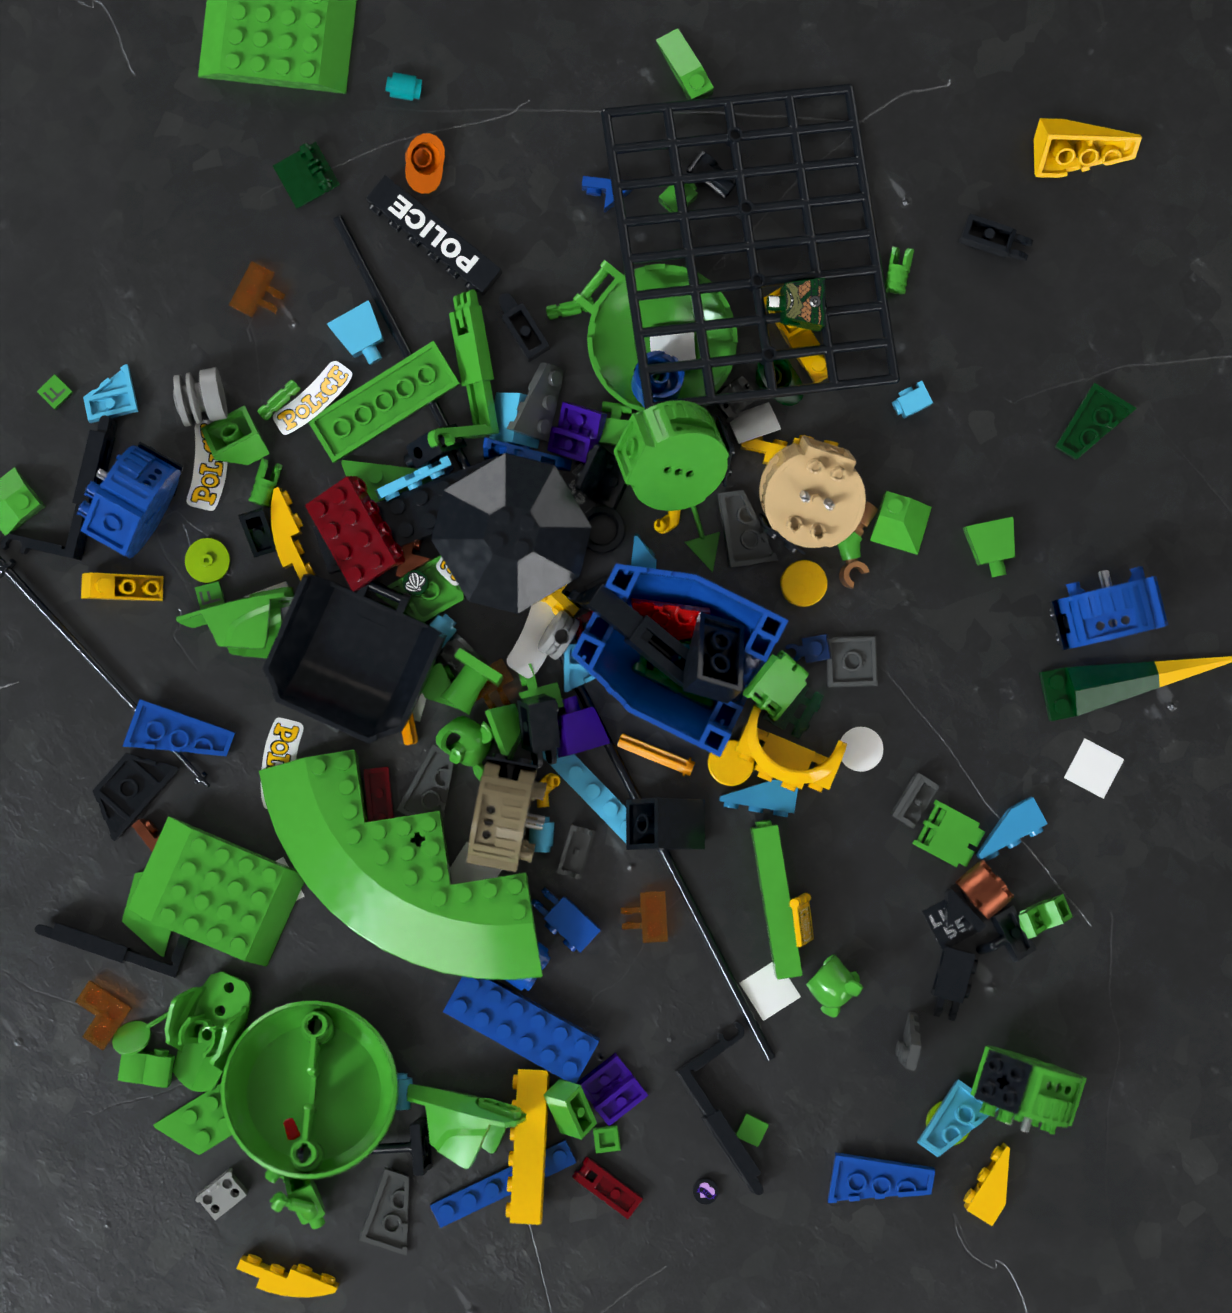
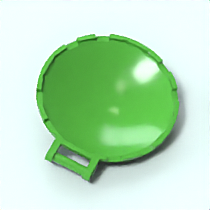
(612, 336)

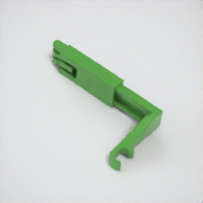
(474, 371)

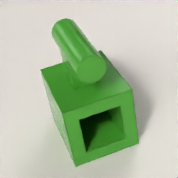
(613, 426)

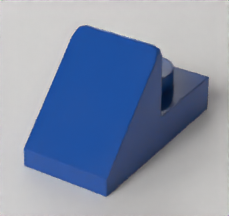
(595, 186)

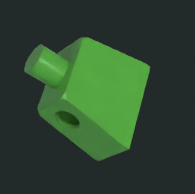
(992, 543)

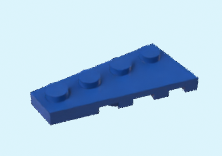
(170, 730)
(867, 1177)

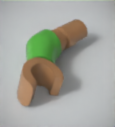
(850, 548)

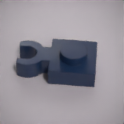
(813, 649)

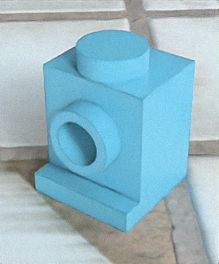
(912, 400)

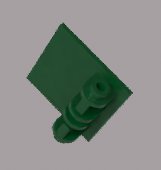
(306, 174)

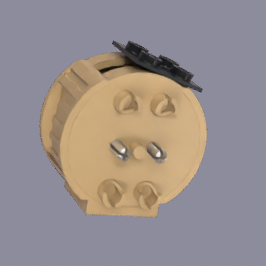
(811, 495)

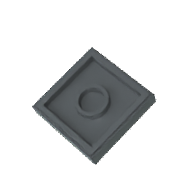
(852, 662)

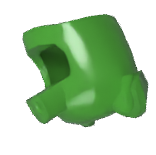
(471, 747)
(834, 985)

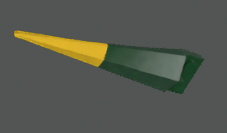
(1087, 688)

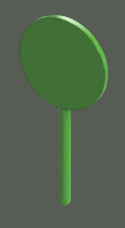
(134, 1036)

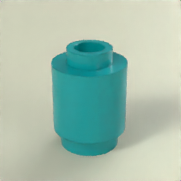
(404, 86)

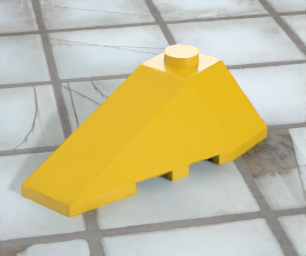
(1073, 145)

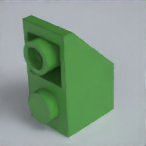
(437, 683)

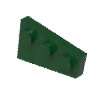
(1093, 419)

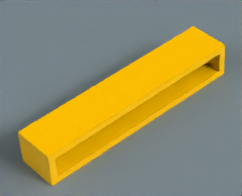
(529, 1148)

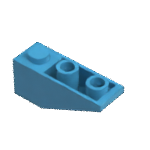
(763, 796)
(1015, 823)

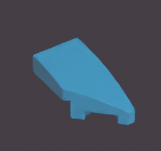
(642, 555)

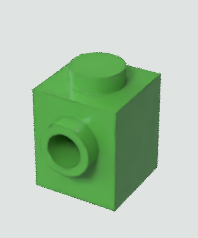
(668, 197)

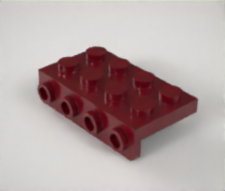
(355, 532)

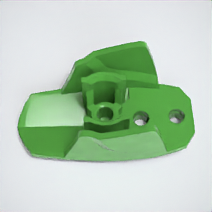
(245, 624)
(203, 1032)
(464, 1122)

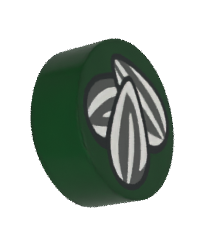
(415, 582)

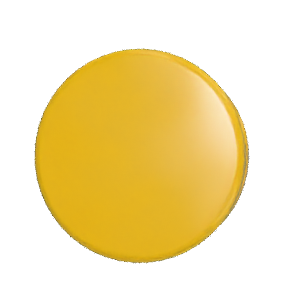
(803, 583)
(729, 768)

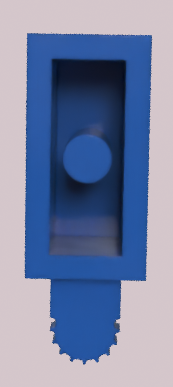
(568, 921)

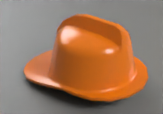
(424, 163)

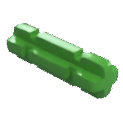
(566, 309)
(278, 400)

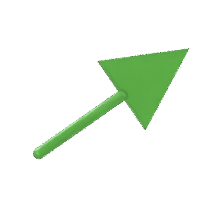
(705, 546)

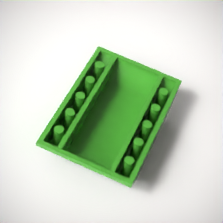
(279, 42)
(216, 892)

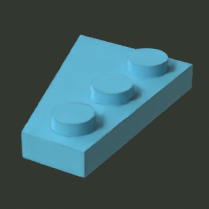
(414, 479)
(952, 1120)

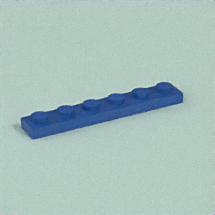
(494, 1187)

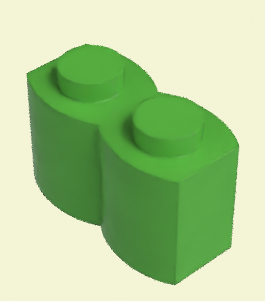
(147, 1068)

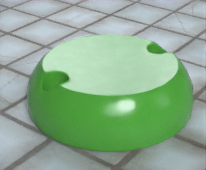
(331, 1083)

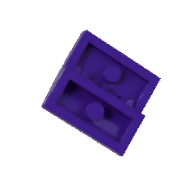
(576, 431)
(612, 1089)

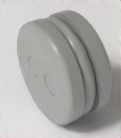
(558, 635)

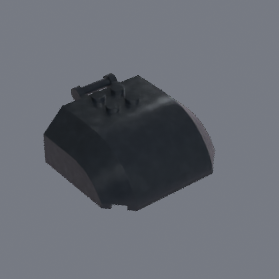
(351, 658)

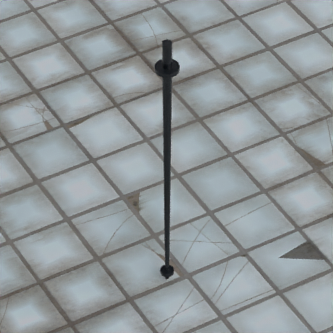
(58, 625)

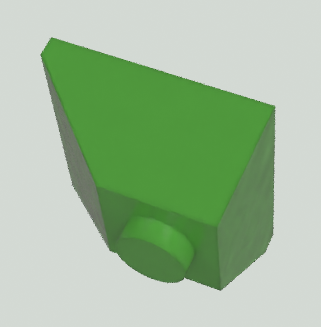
(235, 438)
(17, 502)
(900, 522)
(506, 728)

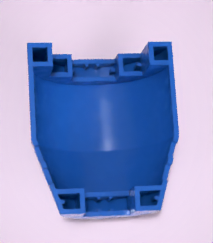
(611, 659)

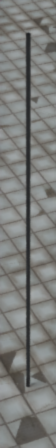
(580, 690)

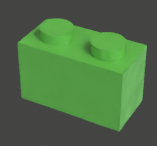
(570, 1109)

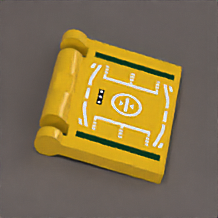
(802, 919)

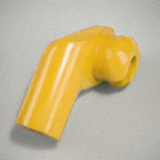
(667, 522)
(552, 781)

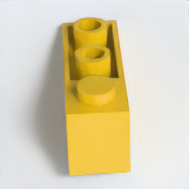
(121, 587)
(990, 1192)

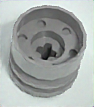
(200, 396)

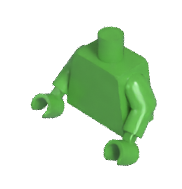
(303, 1199)

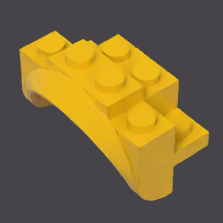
(785, 759)

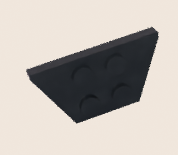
(130, 789)

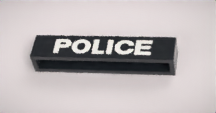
(433, 235)

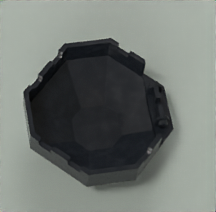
(511, 533)

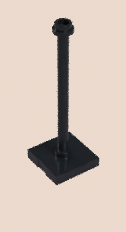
(418, 1146)

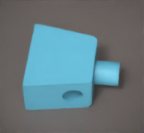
(359, 332)

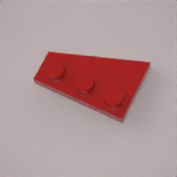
(674, 618)

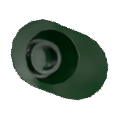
(785, 376)

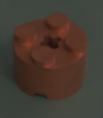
(985, 889)

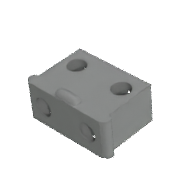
(221, 1194)

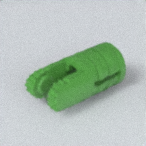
(898, 274)
(263, 488)

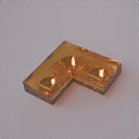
(108, 1013)

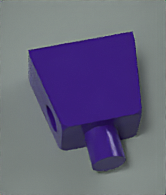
(579, 729)

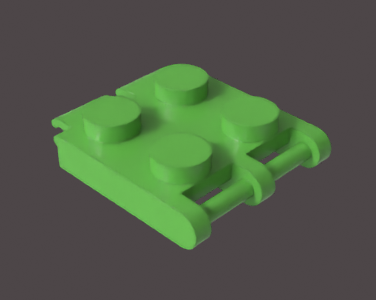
(777, 684)
(950, 835)

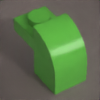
(551, 690)
(1044, 915)

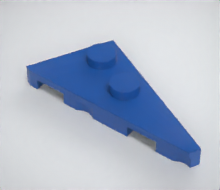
(493, 448)

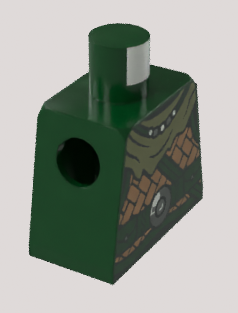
(801, 304)

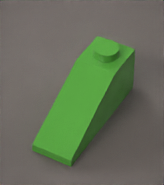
(685, 66)

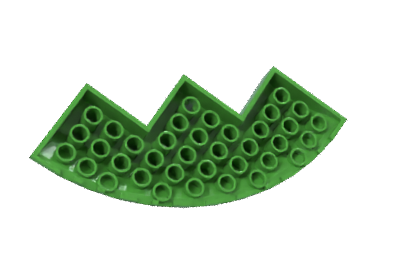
(389, 886)

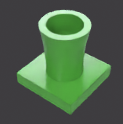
(469, 682)

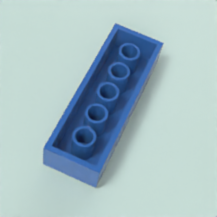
(522, 1026)

